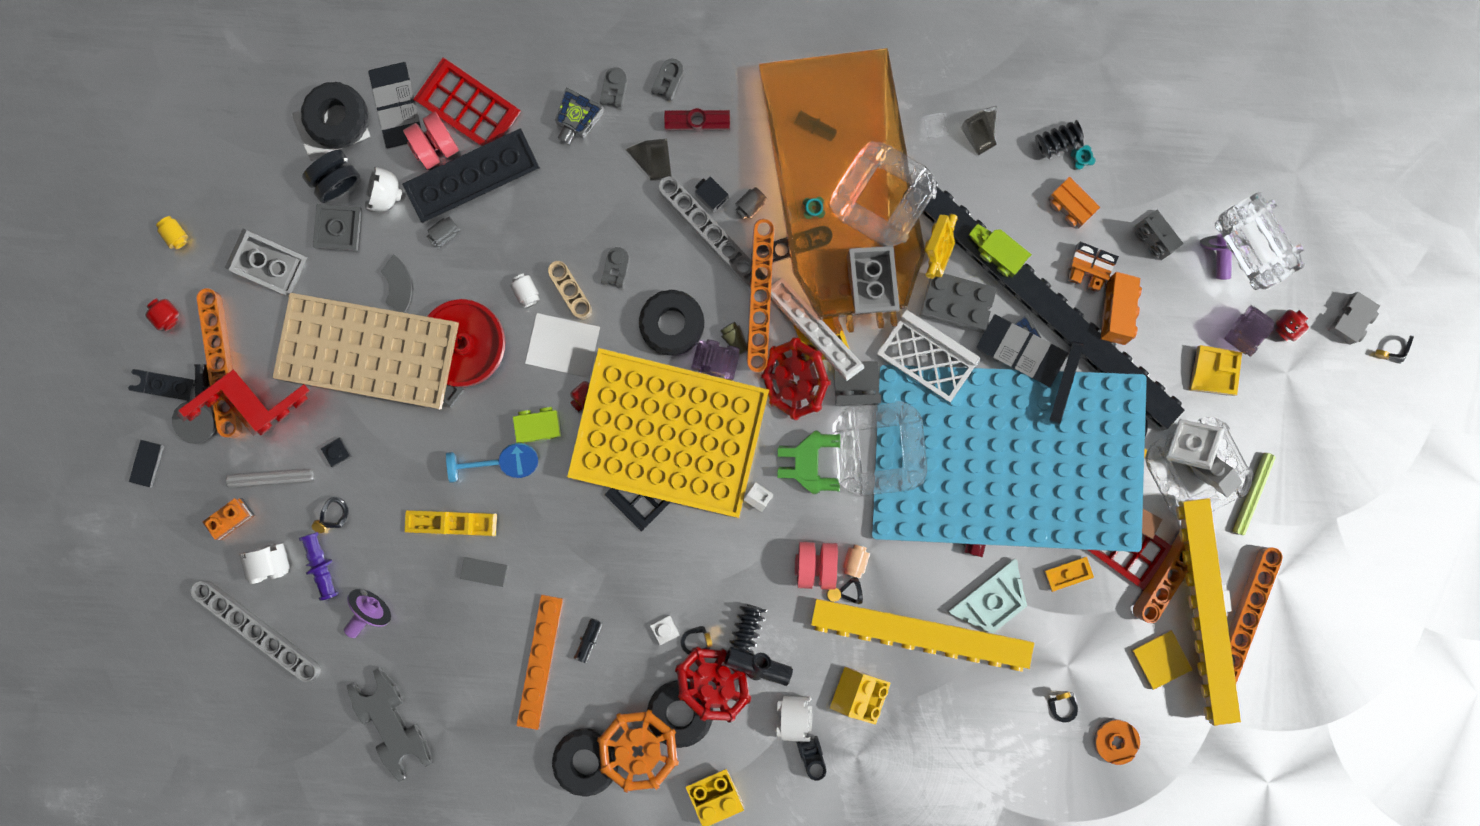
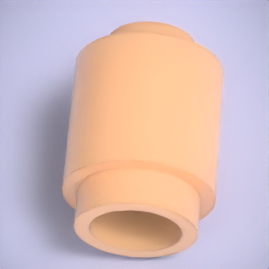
(856, 561)

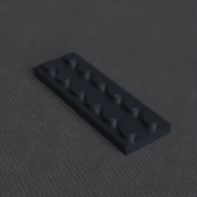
(471, 175)

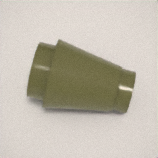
(734, 337)

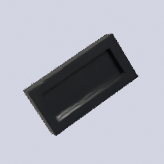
(146, 463)

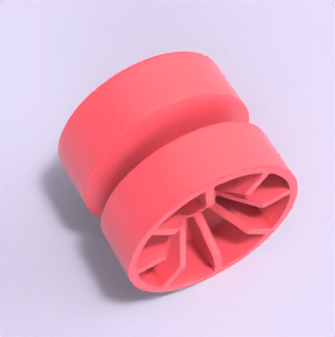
(426, 143)
(810, 565)

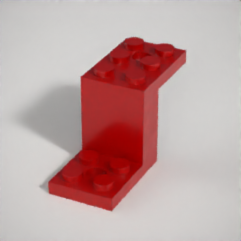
(243, 403)

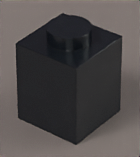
(711, 194)

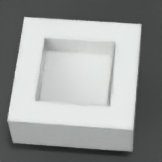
(758, 497)
(665, 630)

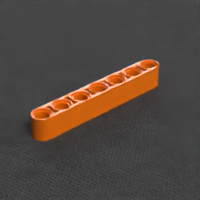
(762, 306)
(213, 354)
(1254, 610)

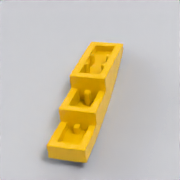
(450, 523)

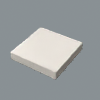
(1195, 444)

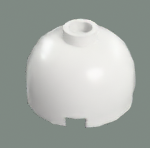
(382, 190)

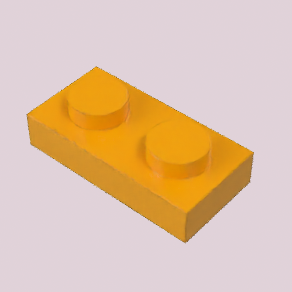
(1068, 574)

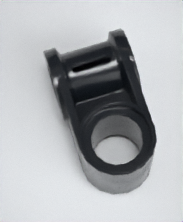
(812, 756)

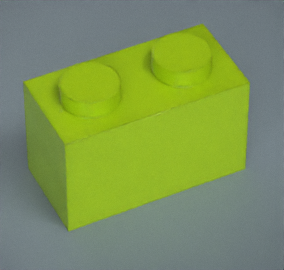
(537, 426)

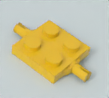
(940, 245)

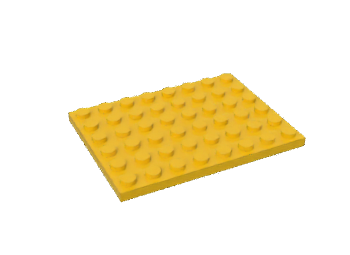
(668, 433)

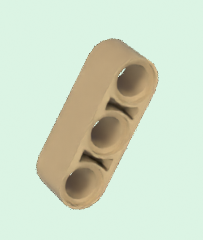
(567, 280)

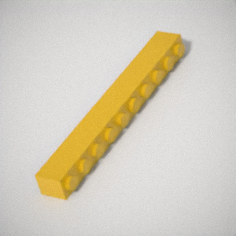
(1209, 611)
(922, 633)

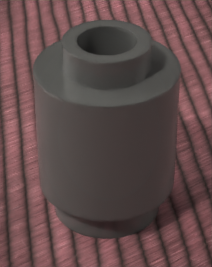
(750, 203)
(442, 232)

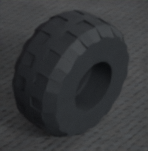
(323, 98)
(671, 301)
(685, 735)
(563, 766)

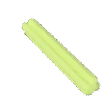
(1254, 494)

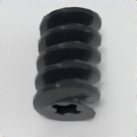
(1059, 139)
(748, 627)

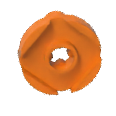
(1127, 749)

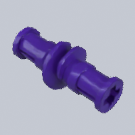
(318, 566)

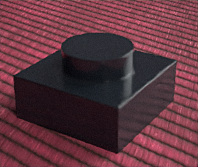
(336, 452)

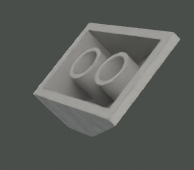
(265, 262)
(873, 279)

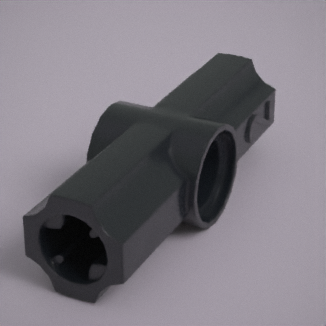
(767, 668)

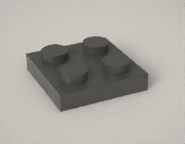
(337, 227)

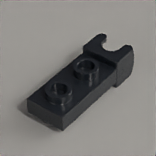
(163, 385)

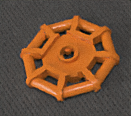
(638, 764)

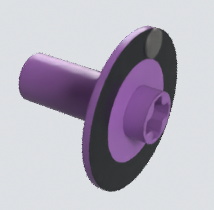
(1223, 255)
(367, 610)

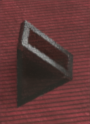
(981, 129)
(652, 157)

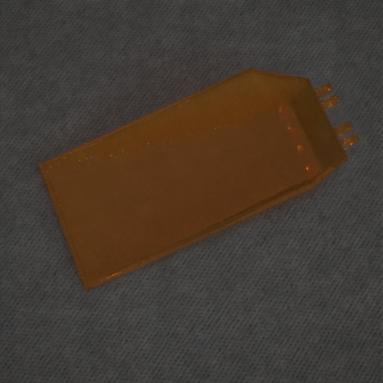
(817, 125)

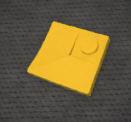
(1216, 371)

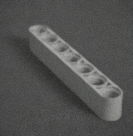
(707, 226)
(245, 629)

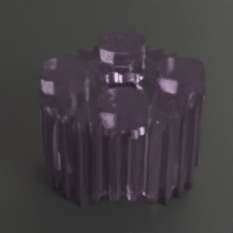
(1250, 330)
(715, 360)

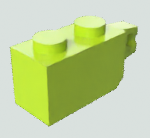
(1000, 249)

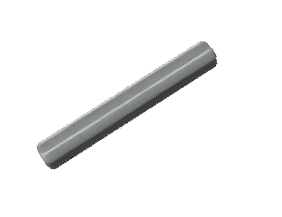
(269, 478)

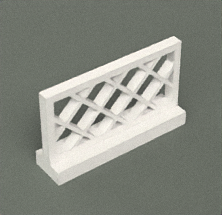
(943, 344)

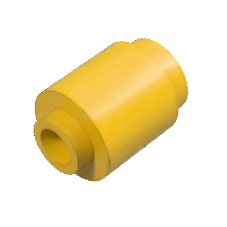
(172, 232)

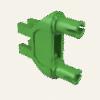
(807, 462)

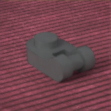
(671, 71)
(615, 80)
(618, 260)

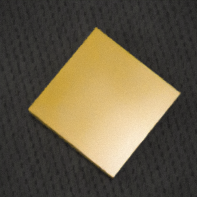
(1162, 659)

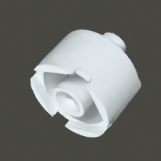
(264, 562)
(795, 718)

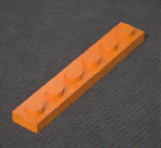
(539, 662)

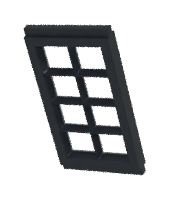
(631, 512)

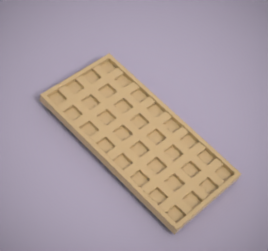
(365, 350)

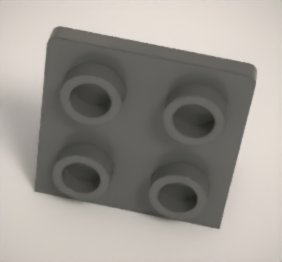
(1158, 235)
(860, 389)

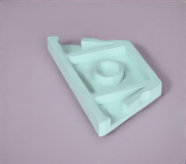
(994, 600)

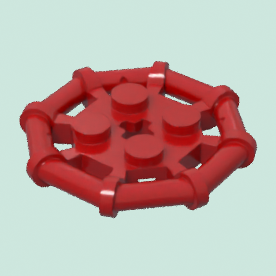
(785, 380)
(700, 688)

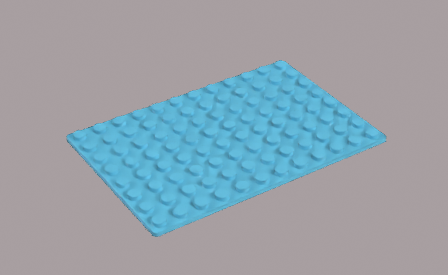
(1011, 474)

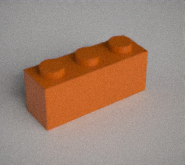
(1121, 308)

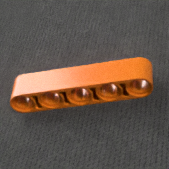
(1160, 581)

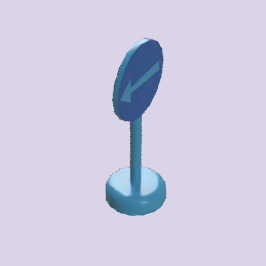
(515, 461)

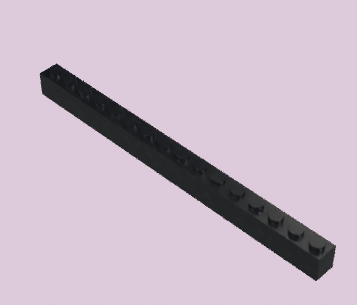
(1056, 313)

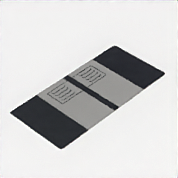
(394, 102)
(1022, 350)

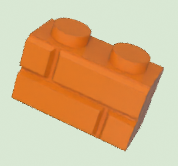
(1073, 203)

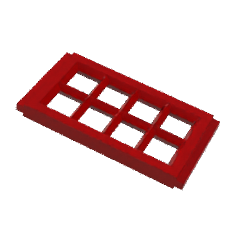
(434, 82)
(1150, 572)

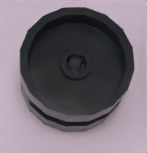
(331, 176)

